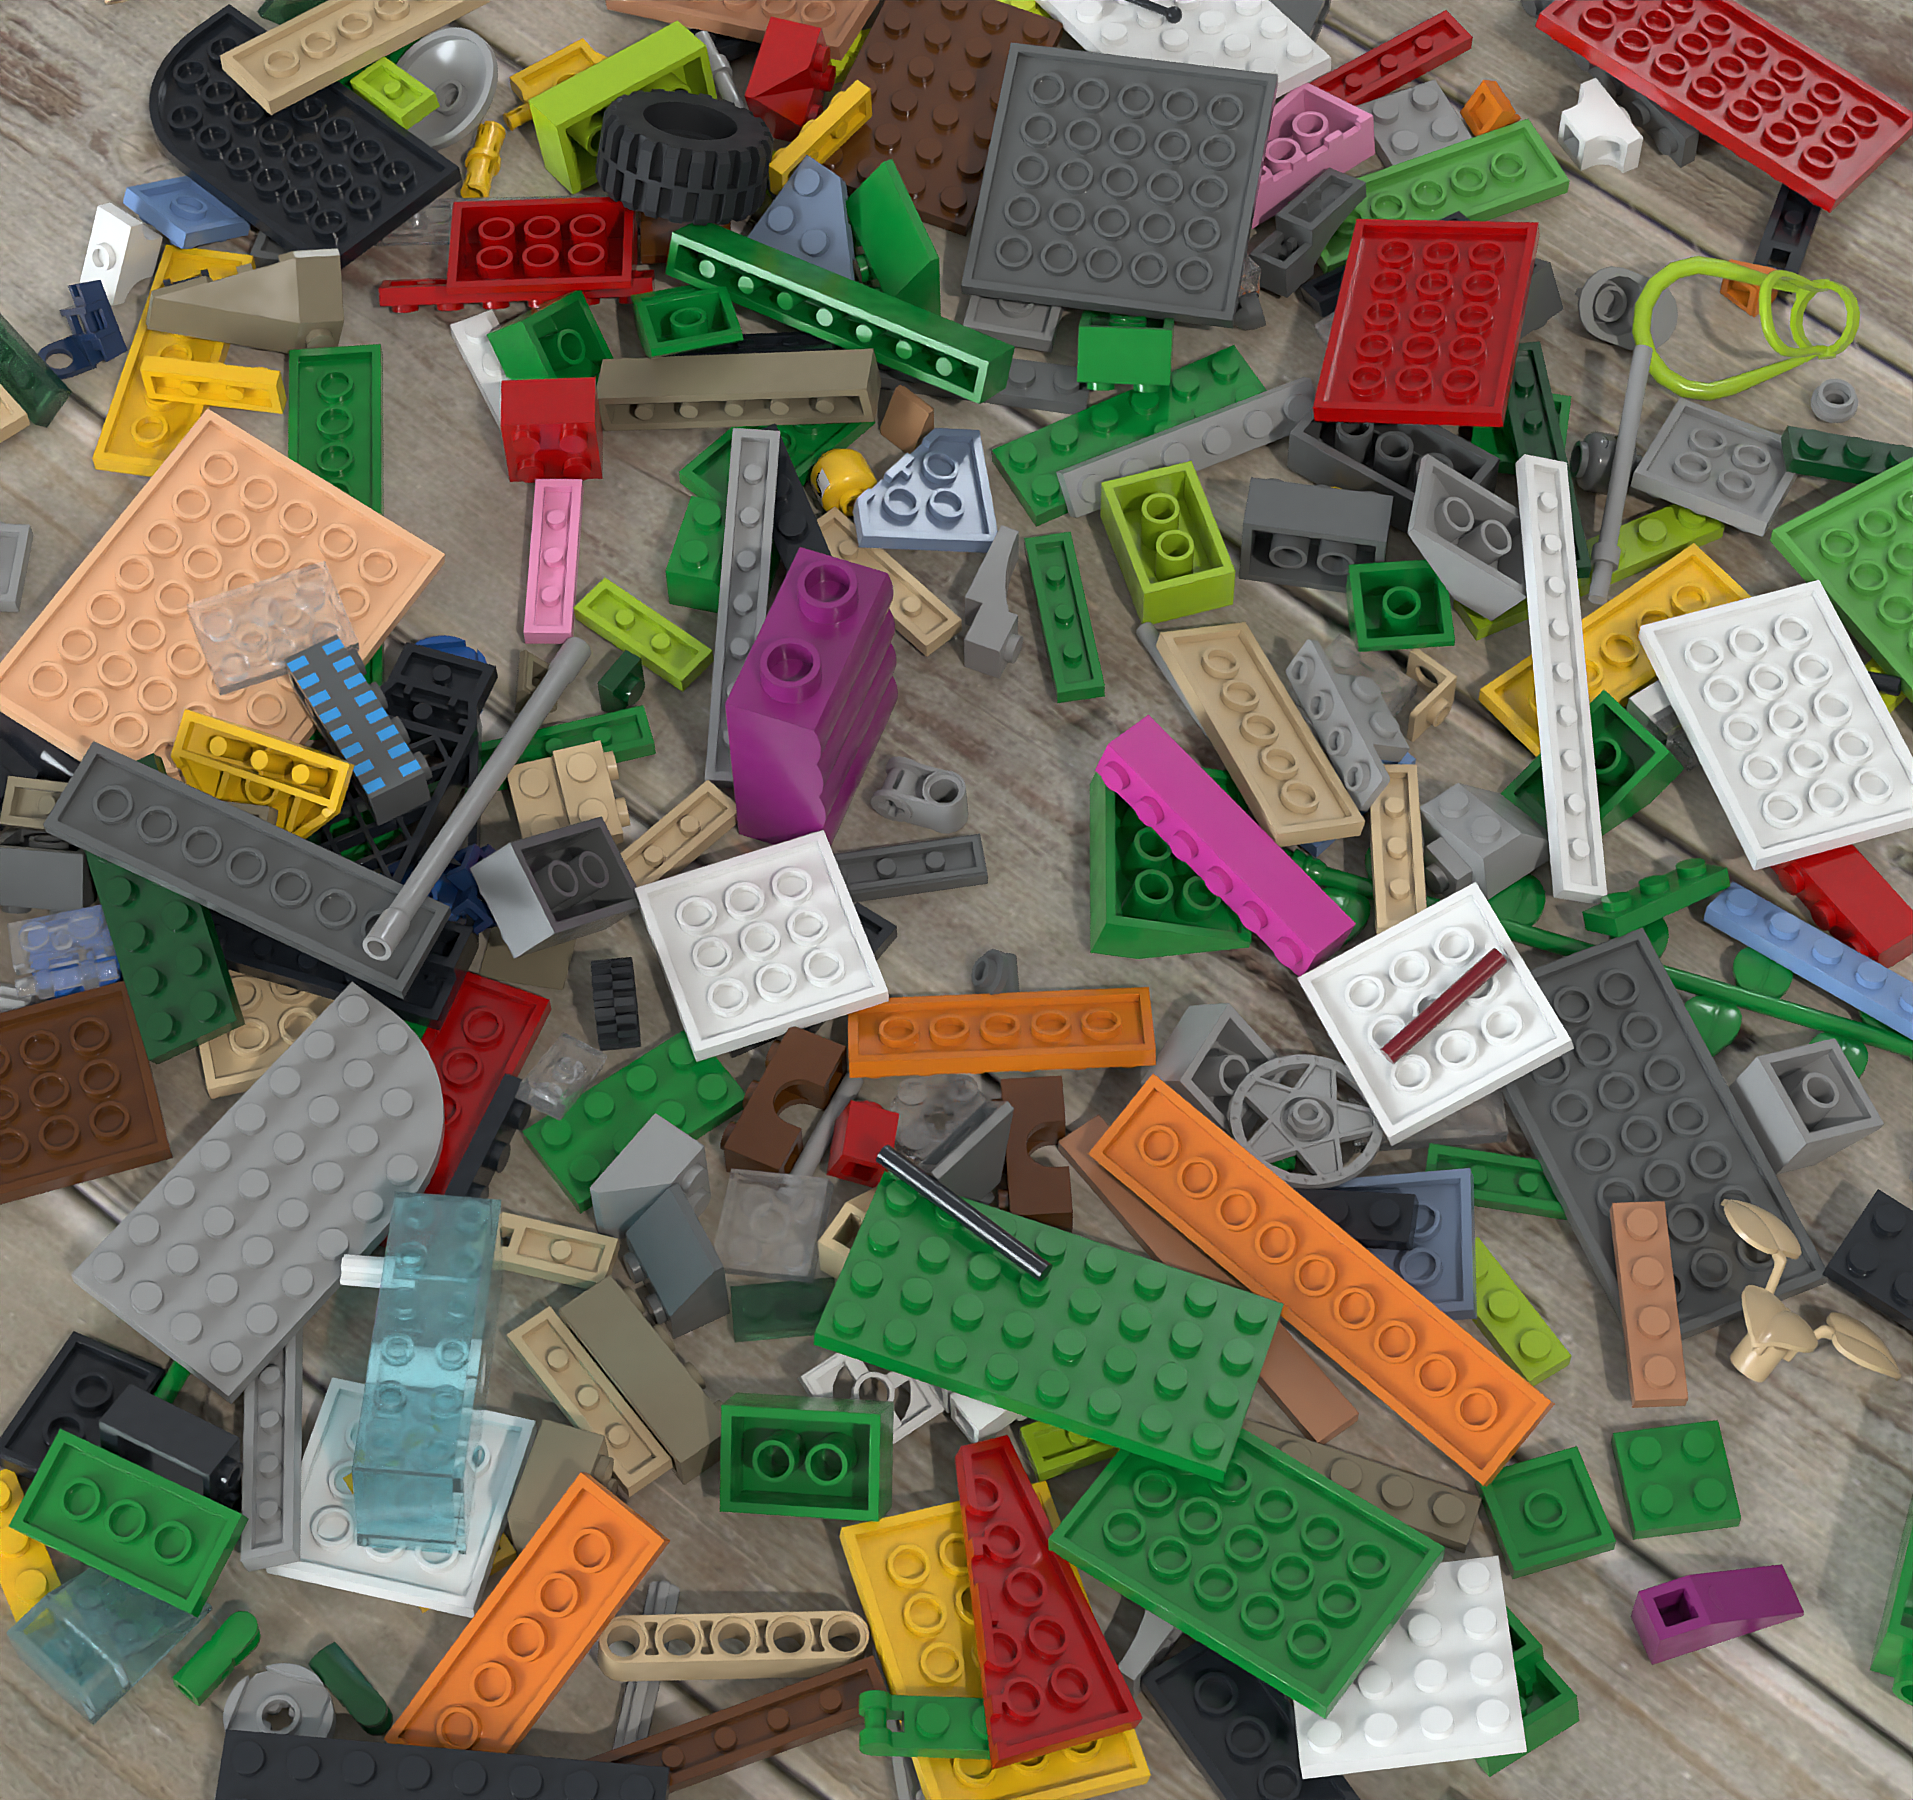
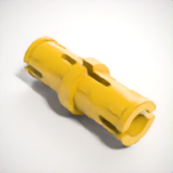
(483, 160)

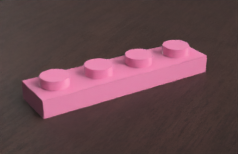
(553, 561)

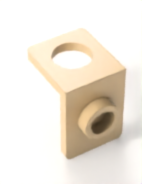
(1441, 696)

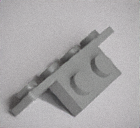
(1349, 722)

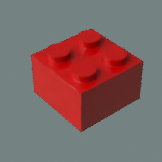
(552, 429)

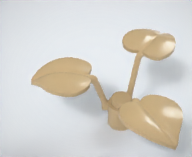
(1772, 1327)

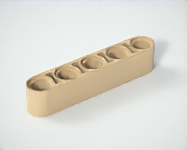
(711, 1662)

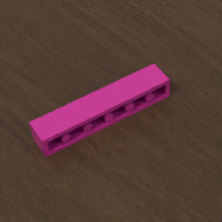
(1224, 846)

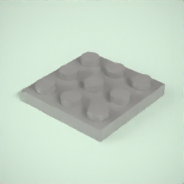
(1716, 467)

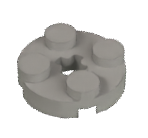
(277, 1688)

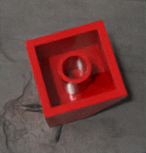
(790, 77)

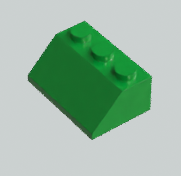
(891, 241)

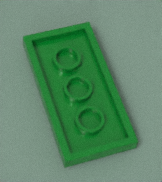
(709, 472)
(611, 1113)
(129, 1523)

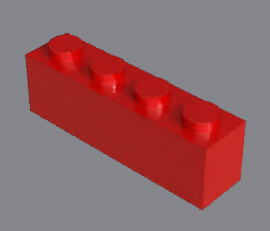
(1851, 902)

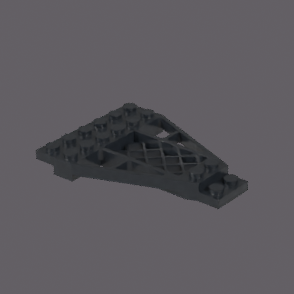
(440, 708)

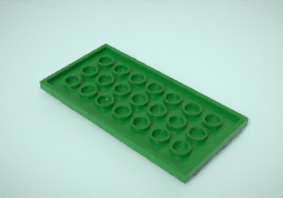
(1093, 1348)

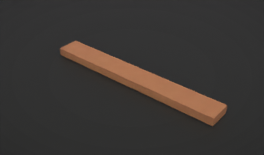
(1288, 1370)

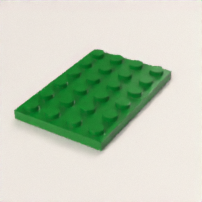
(1258, 1568)

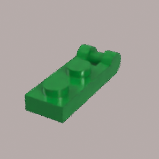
(928, 1726)

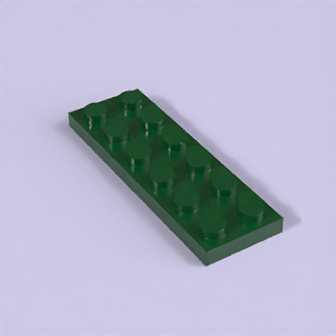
(166, 958)

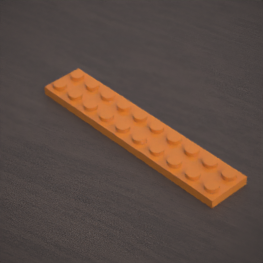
(1325, 1278)

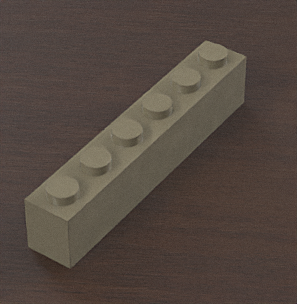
(739, 390)

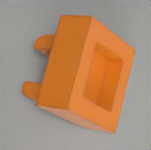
(1488, 109)

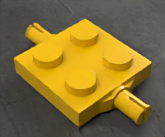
(546, 75)

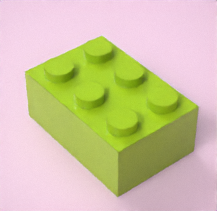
(1167, 543)

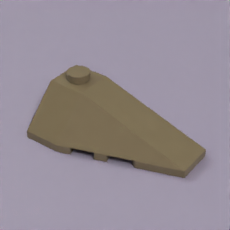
(261, 308)

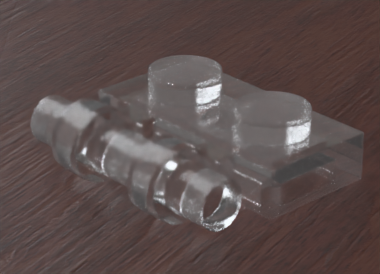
(61, 941)

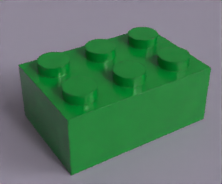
(806, 1456)

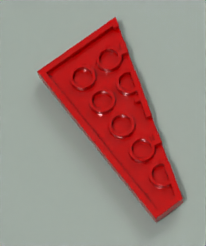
(1038, 1643)

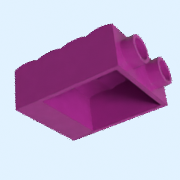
(812, 699)

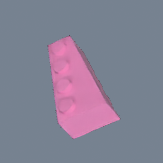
(1306, 138)

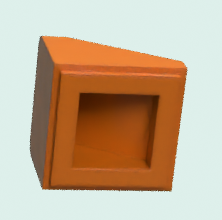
(1744, 294)

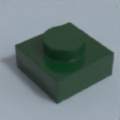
(622, 683)

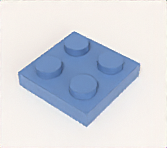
(185, 212)

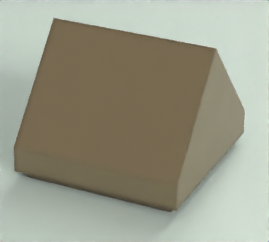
(529, 675)

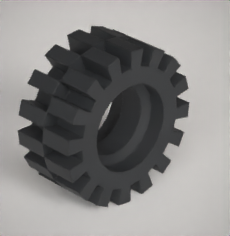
(615, 1003)

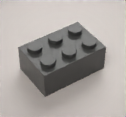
(1311, 533)
(556, 886)

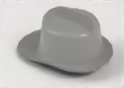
(1609, 302)

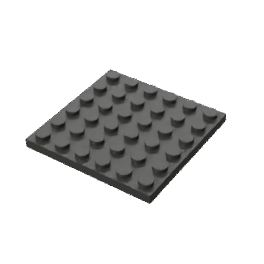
(1120, 185)

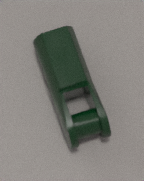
(352, 1689)

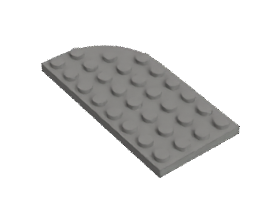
(275, 1194)

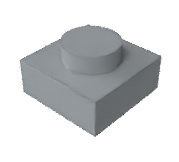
(1444, 869)

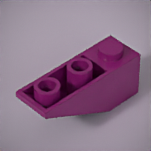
(1712, 1609)

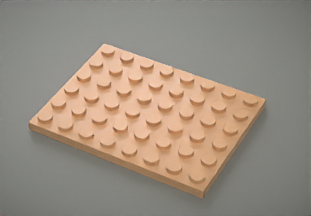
(221, 512)

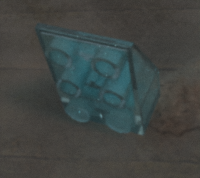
(97, 1639)

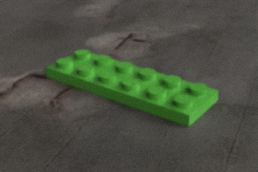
(1476, 176)

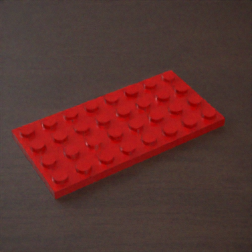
(1741, 87)

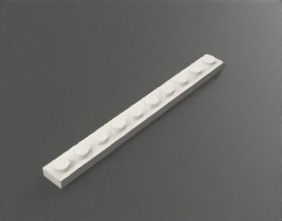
(1560, 681)

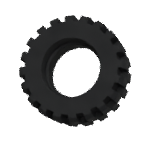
(684, 157)

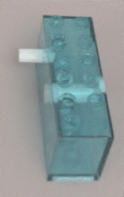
(426, 1370)

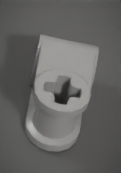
(914, 793)

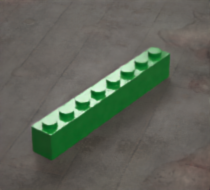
(841, 310)

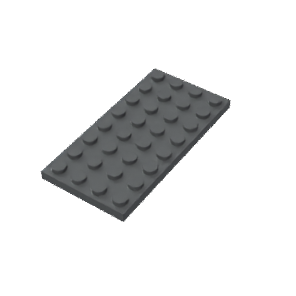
(1649, 1121)

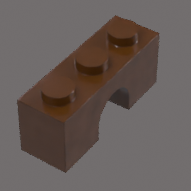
(797, 1071)
(1037, 1122)

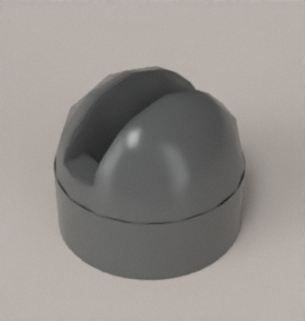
(1249, 312)

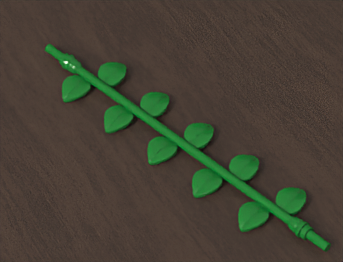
(1715, 1009)

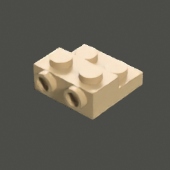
(567, 791)

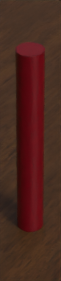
(1443, 1006)

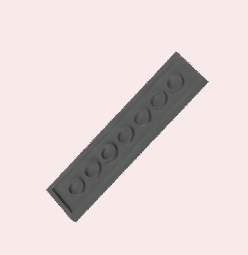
(239, 866)

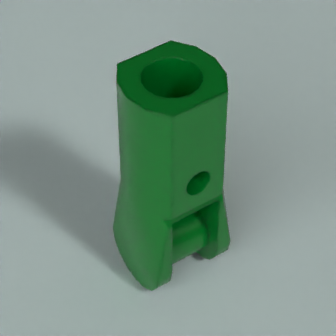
(218, 1657)

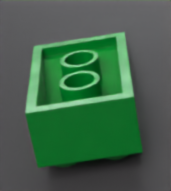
(1124, 351)
(1628, 766)

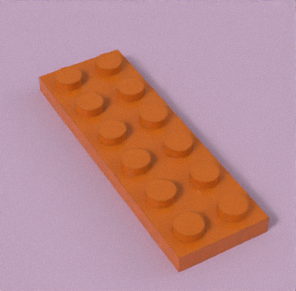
(1002, 1033)
(534, 1625)

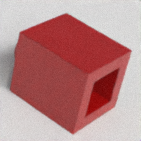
(857, 1139)

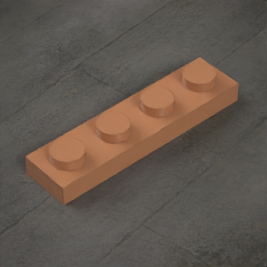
(1648, 1304)

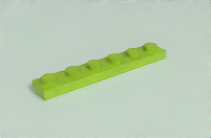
(1642, 545)

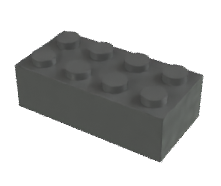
(1383, 458)

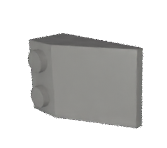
(1468, 539)

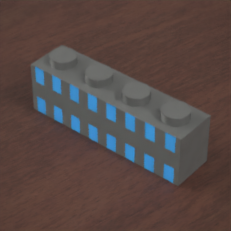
(359, 729)

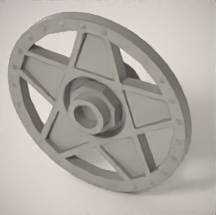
(1305, 1121)

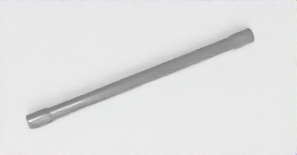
(395, 920)

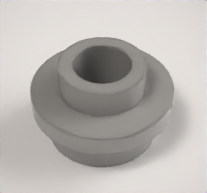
(1836, 392)

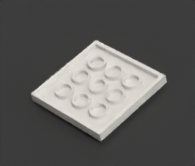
(761, 945)
(1395, 976)
(417, 1577)
(1431, 1689)

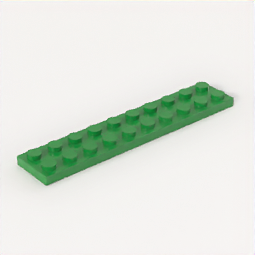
(339, 430)

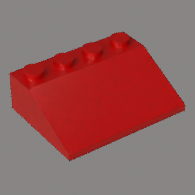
(541, 246)

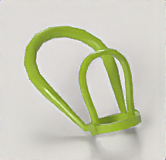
(1777, 279)

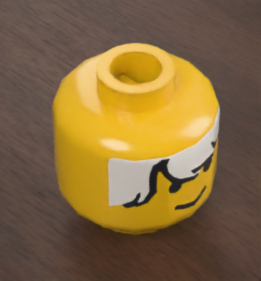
(840, 479)

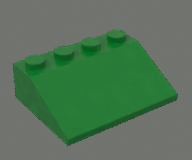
(1146, 896)

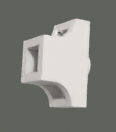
(1599, 131)
(119, 252)

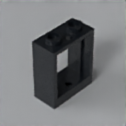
(174, 1445)

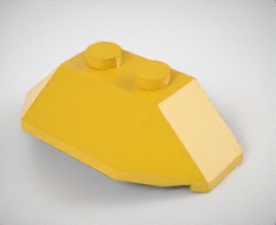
(261, 770)

